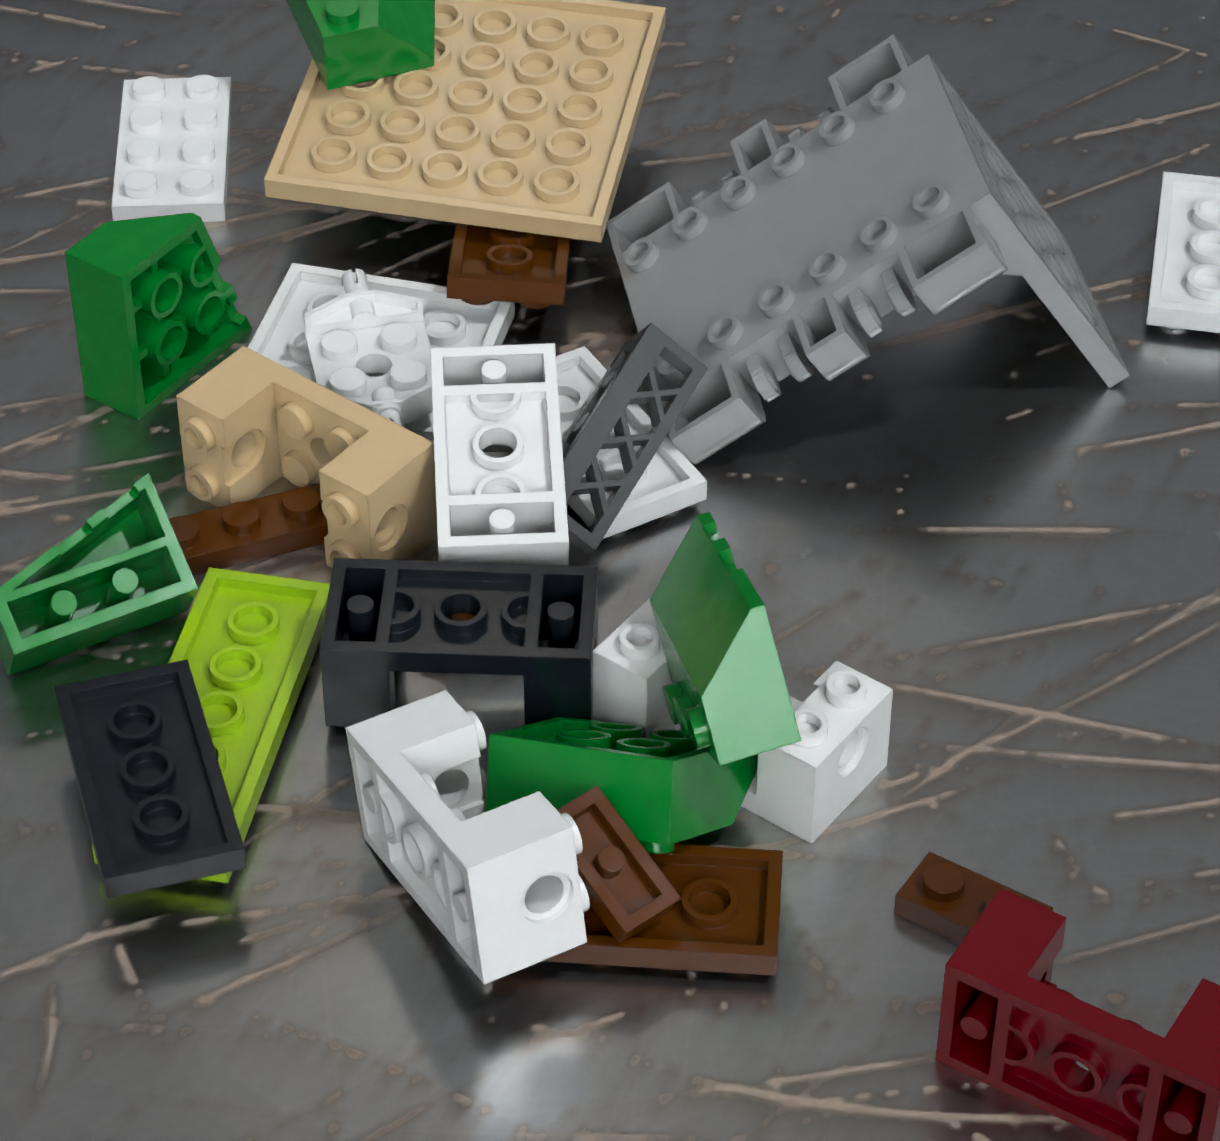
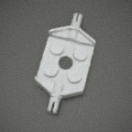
(372, 334)

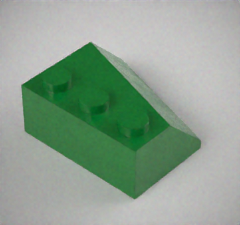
(366, 37)
(148, 309)
(720, 652)
(654, 783)

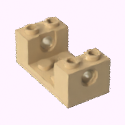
(263, 422)

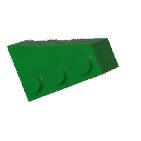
(96, 583)

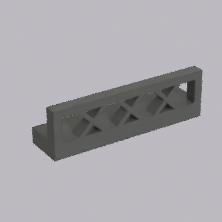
(607, 411)

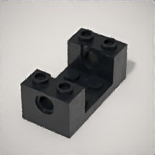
(397, 619)

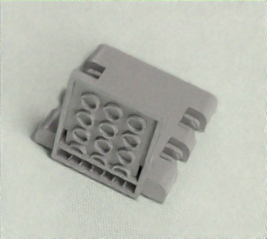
(834, 235)

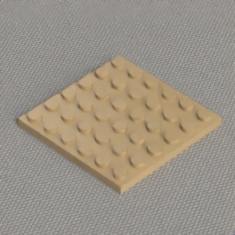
(504, 132)

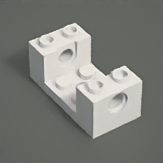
(510, 504)
(796, 785)
(490, 880)

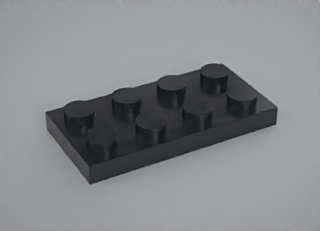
(149, 779)

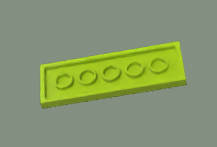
(249, 658)

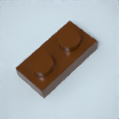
(616, 869)
(947, 897)

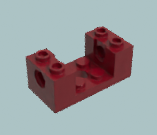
(1026, 1035)

